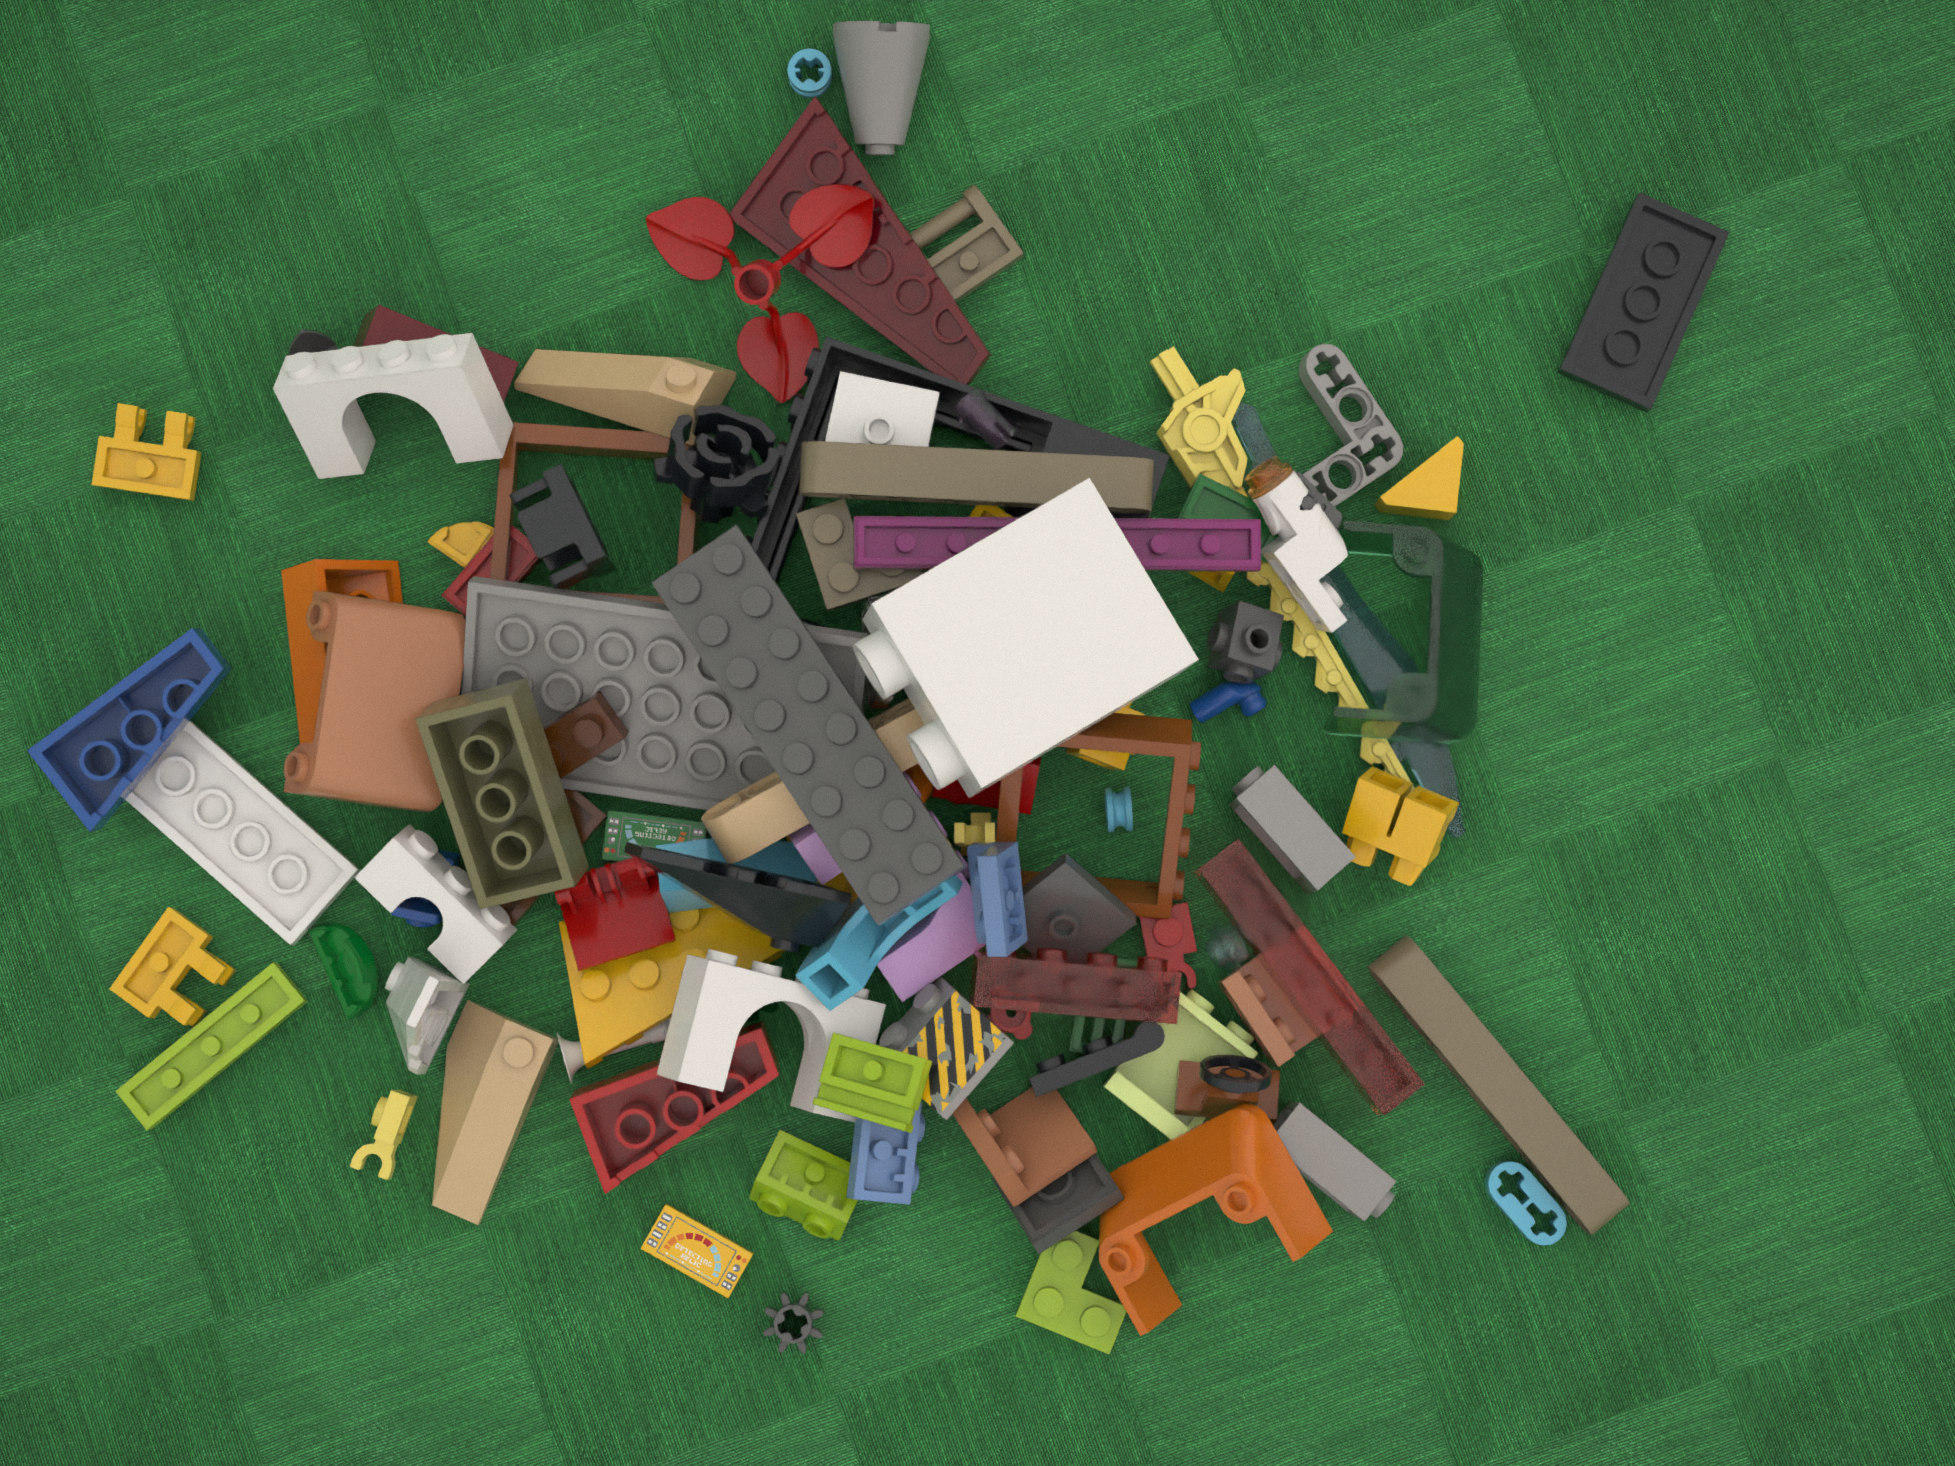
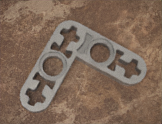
(1355, 436)

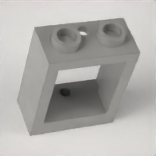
(1290, 828)
(1334, 1163)

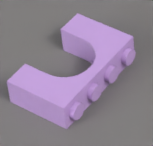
(931, 944)

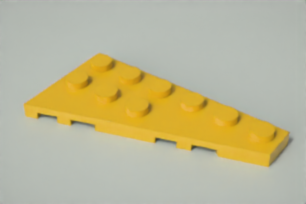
(639, 991)

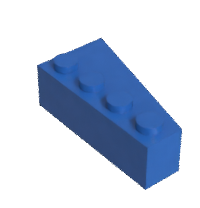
(123, 733)

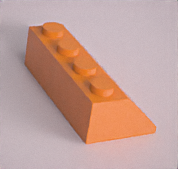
(351, 577)

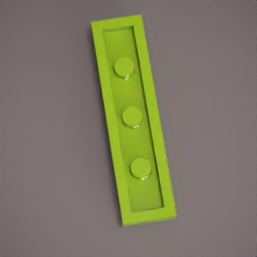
(211, 1046)

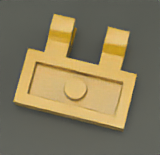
(146, 467)
(161, 965)

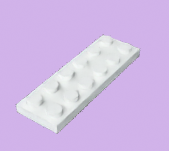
(242, 834)

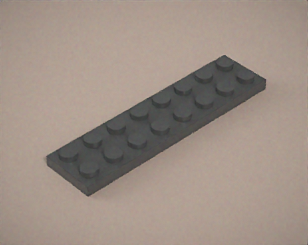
(808, 725)

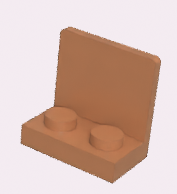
(1266, 1012)
(1027, 1141)

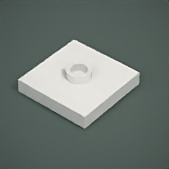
(881, 412)

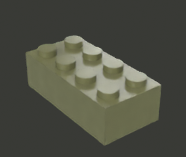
(503, 793)

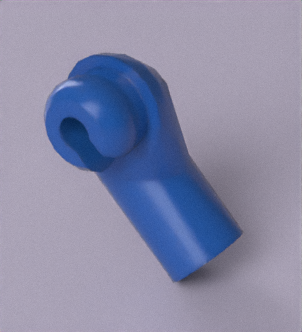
(1228, 695)

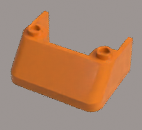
(1227, 1157)

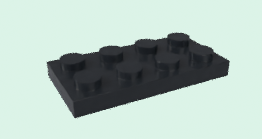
(1643, 302)

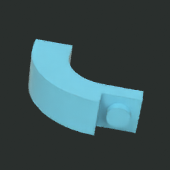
(858, 944)

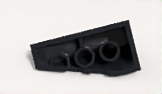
(769, 903)

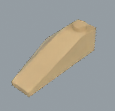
(627, 387)
(486, 1096)

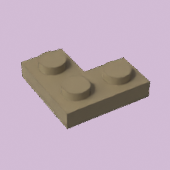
(830, 547)

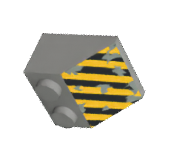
(952, 1036)

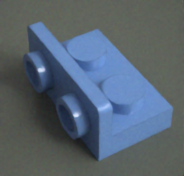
(997, 896)
(884, 1161)

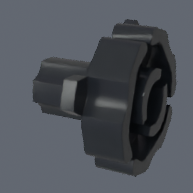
(720, 469)

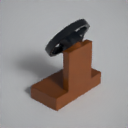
(1224, 1082)

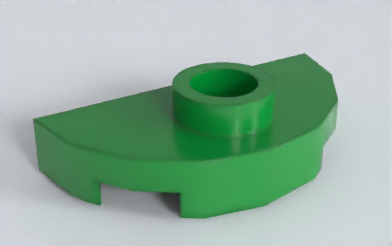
(348, 966)

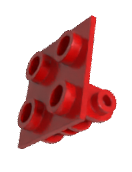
(615, 913)

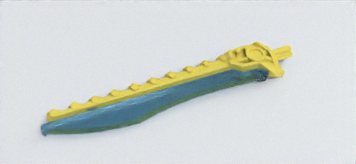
(1204, 442)

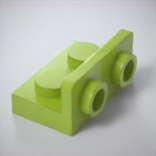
(805, 1186)

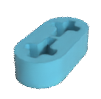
(1534, 1194)

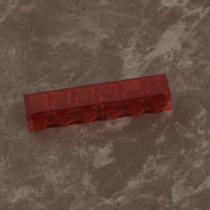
(1309, 978)

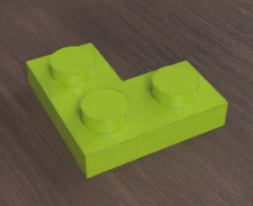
(1059, 1301)

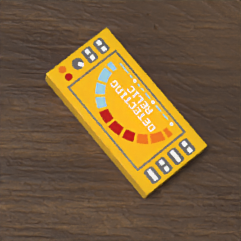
(697, 1250)

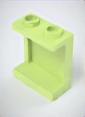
(1150, 1080)

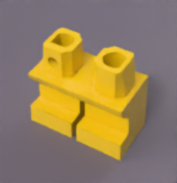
(1397, 821)

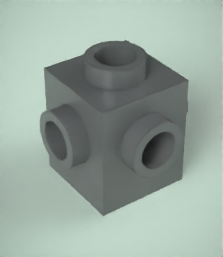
(1245, 642)

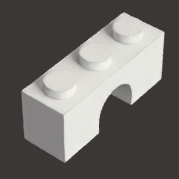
(415, 868)

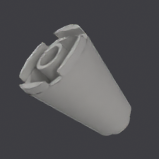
(880, 78)

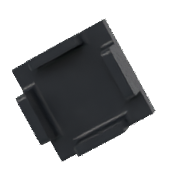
(561, 529)

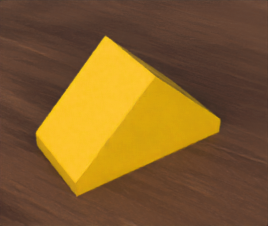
(1430, 488)

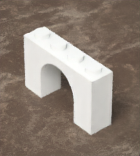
(436, 372)
(719, 999)

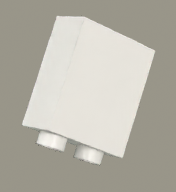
(1022, 641)

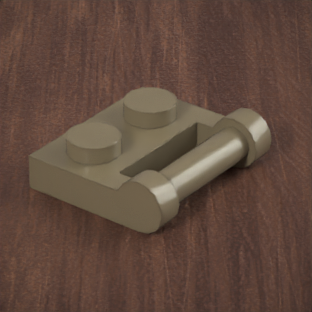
(976, 254)

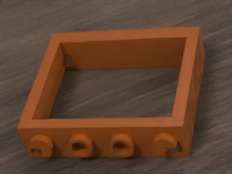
(578, 442)
(1139, 736)

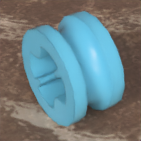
(810, 58)
(1118, 809)

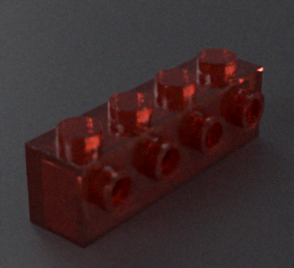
(1076, 986)

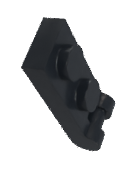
(1098, 1056)

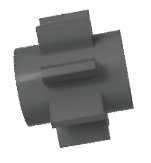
(788, 1335)

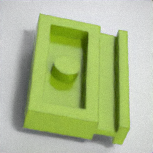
(872, 1082)

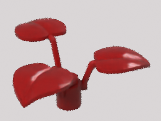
(772, 349)

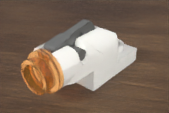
(1306, 540)

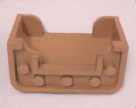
(377, 678)

